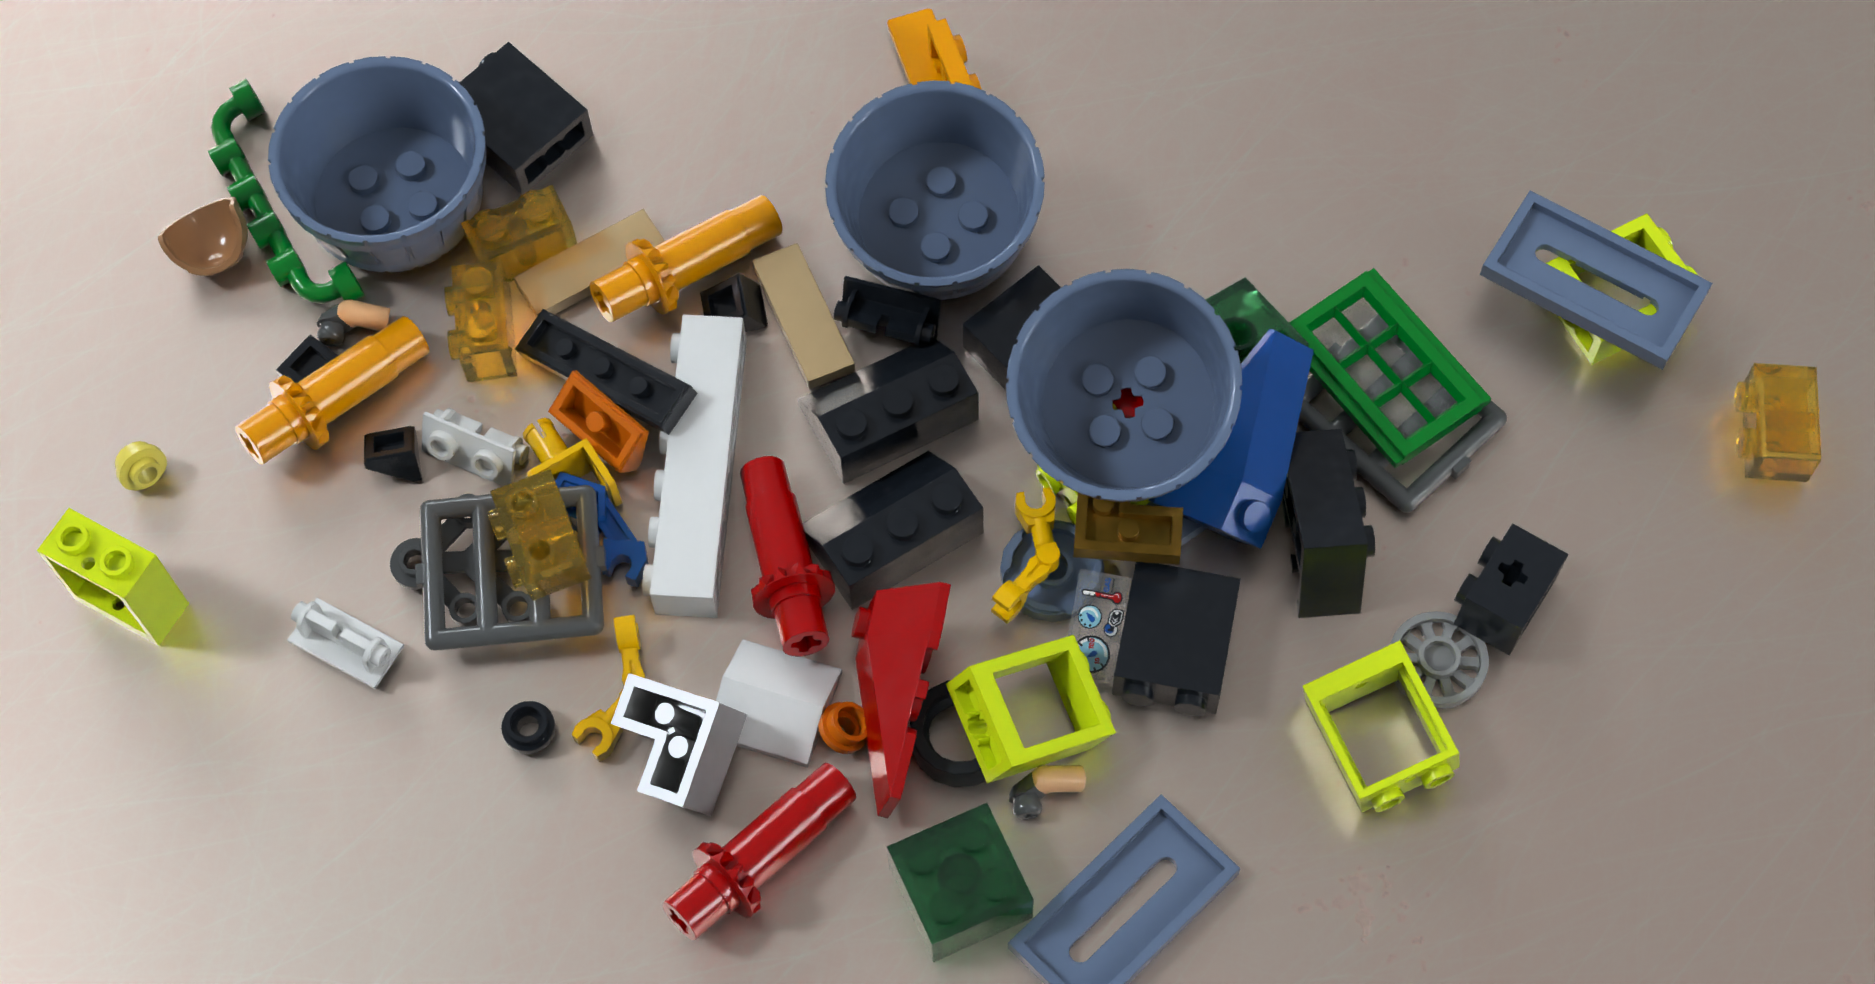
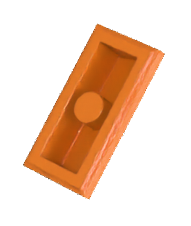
(600, 420)

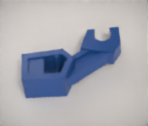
(618, 539)

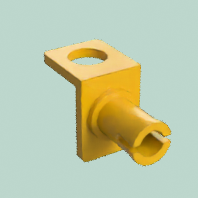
(575, 460)

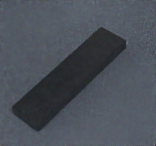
(625, 379)

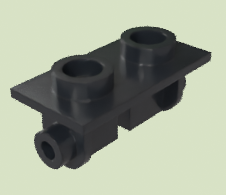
(902, 312)

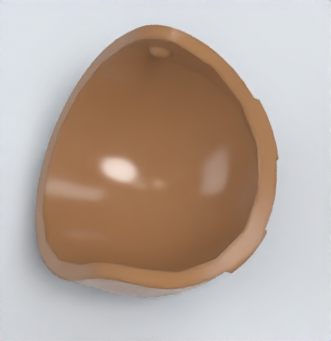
(207, 238)

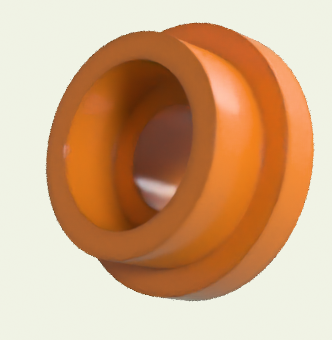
(851, 719)

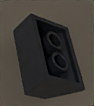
(891, 408)
(894, 527)

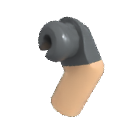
(348, 315)
(1041, 781)

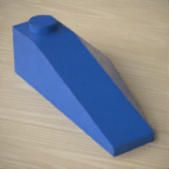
(1248, 476)

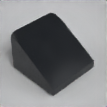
(736, 298)

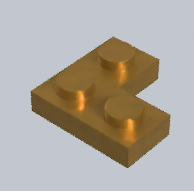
(1127, 531)

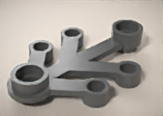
(458, 562)

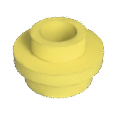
(139, 465)

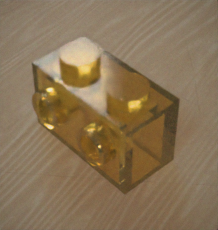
(521, 231)
(482, 321)
(1779, 422)
(539, 536)

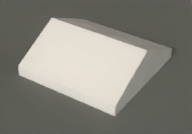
(780, 698)

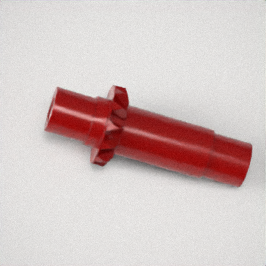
(790, 584)
(733, 874)

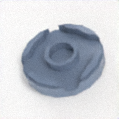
(1055, 596)

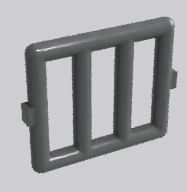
(1372, 466)
(488, 630)

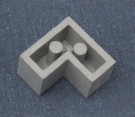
(691, 741)

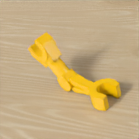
(1040, 523)
(600, 722)

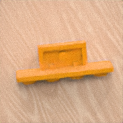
(929, 49)

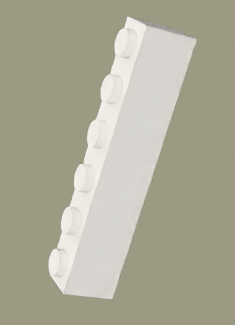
(697, 470)

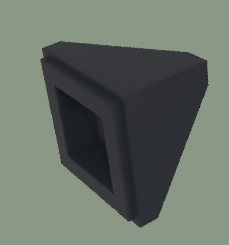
(393, 453)

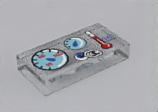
(1099, 619)

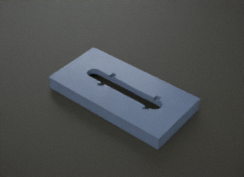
(1551, 227)
(1153, 836)

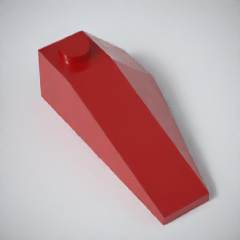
(892, 652)

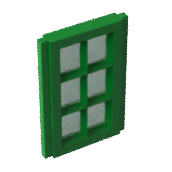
(1387, 368)

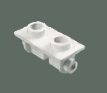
(459, 442)
(343, 641)

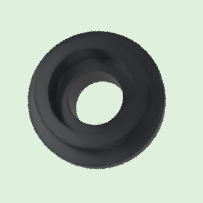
(520, 715)

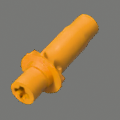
(659, 272)
(306, 407)

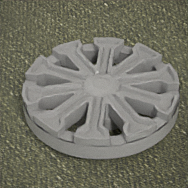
(1441, 657)

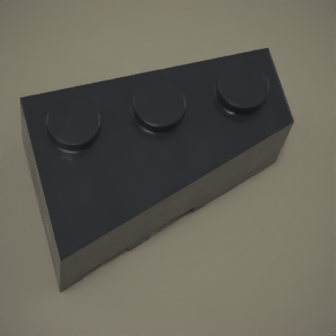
(1326, 524)

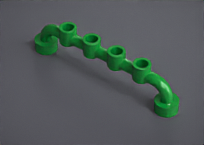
(266, 226)

